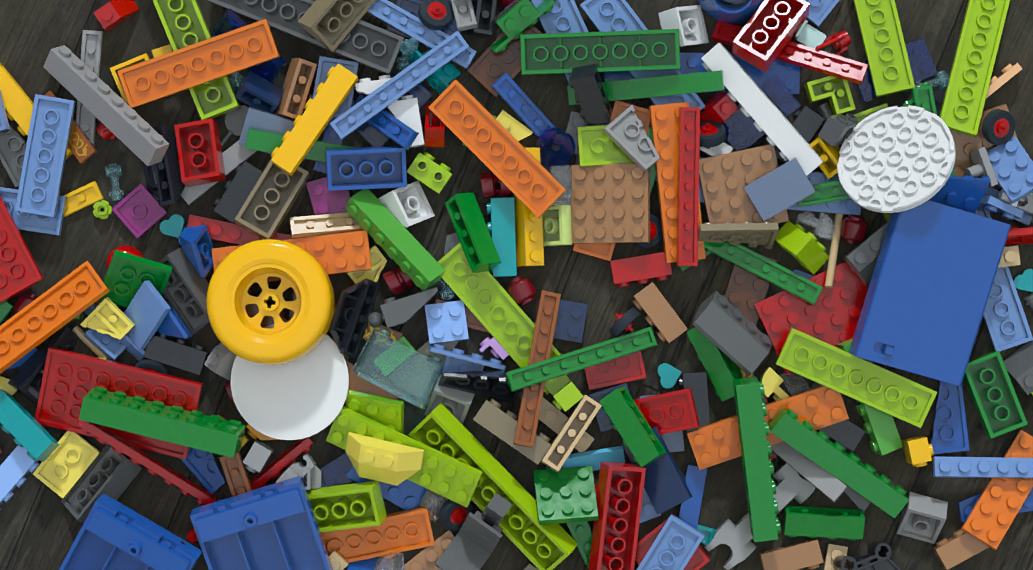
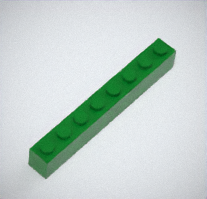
(838, 462)

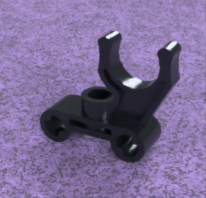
(872, 561)

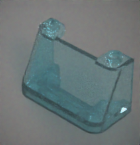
(398, 368)

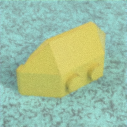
(383, 459)

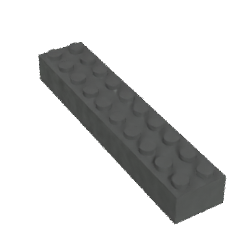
(363, 44)

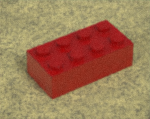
(769, 31)

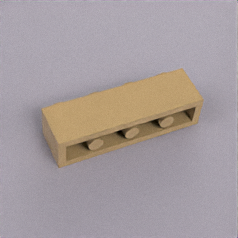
(571, 433)

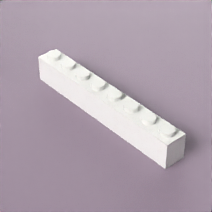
(761, 109)

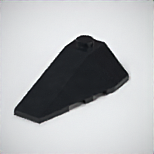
(29, 375)
(483, 383)

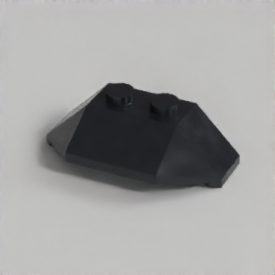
(165, 177)
(352, 316)

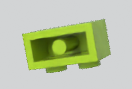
(429, 172)

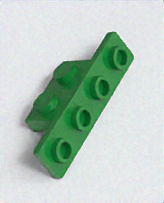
(517, 19)

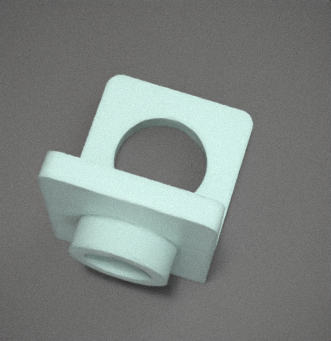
(809, 35)

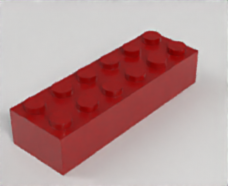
(618, 516)

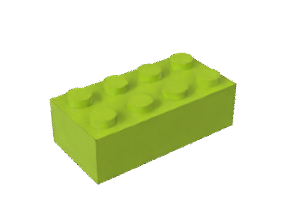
(348, 506)

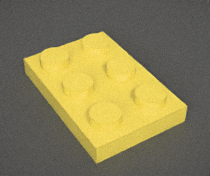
(67, 463)

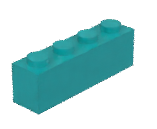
(503, 235)
(25, 428)

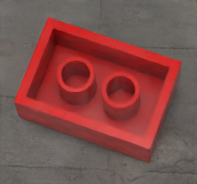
(199, 152)

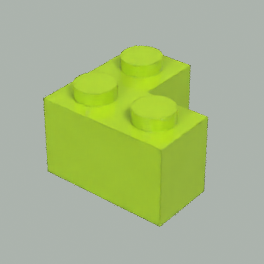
(835, 90)
(802, 246)
(563, 391)

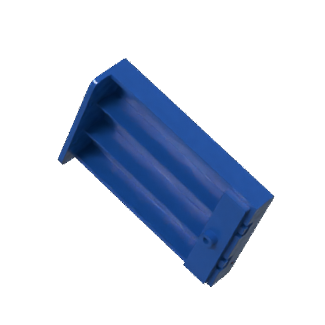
(930, 290)
(262, 530)
(125, 540)

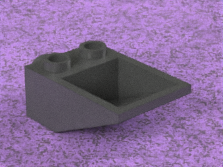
(401, 310)

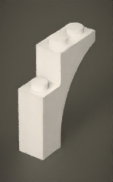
(405, 110)

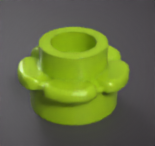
(107, 209)

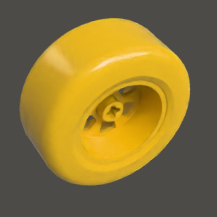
(229, 296)

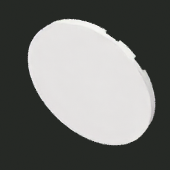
(896, 159)
(293, 397)

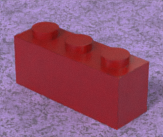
(640, 269)

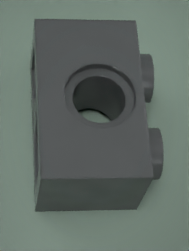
(838, 128)

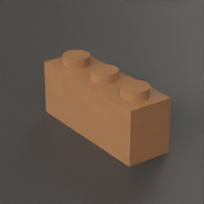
(296, 88)
(659, 313)
(957, 548)
(793, 556)

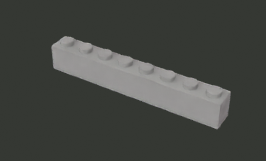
(106, 105)

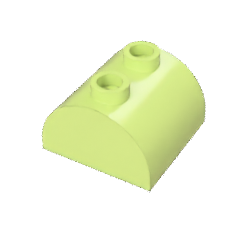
(557, 226)

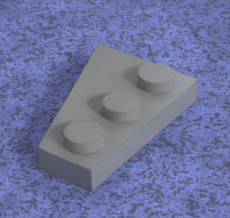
(630, 136)

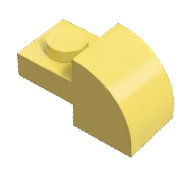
(771, 383)

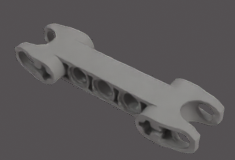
(738, 536)

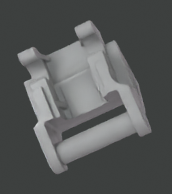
(310, 473)

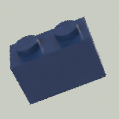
(259, 92)

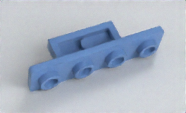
(993, 204)
(111, 346)
(459, 362)

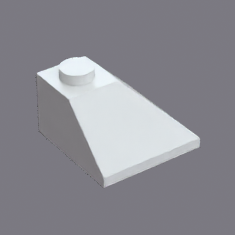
(688, 21)
(408, 204)

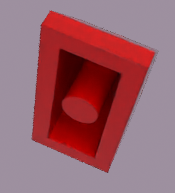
(115, 13)
(718, 108)
(434, 130)

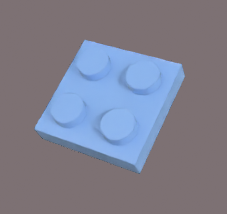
(446, 322)

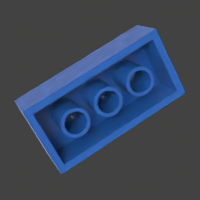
(366, 168)

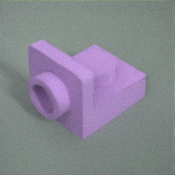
(497, 350)

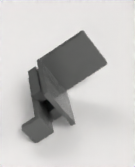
(476, 538)

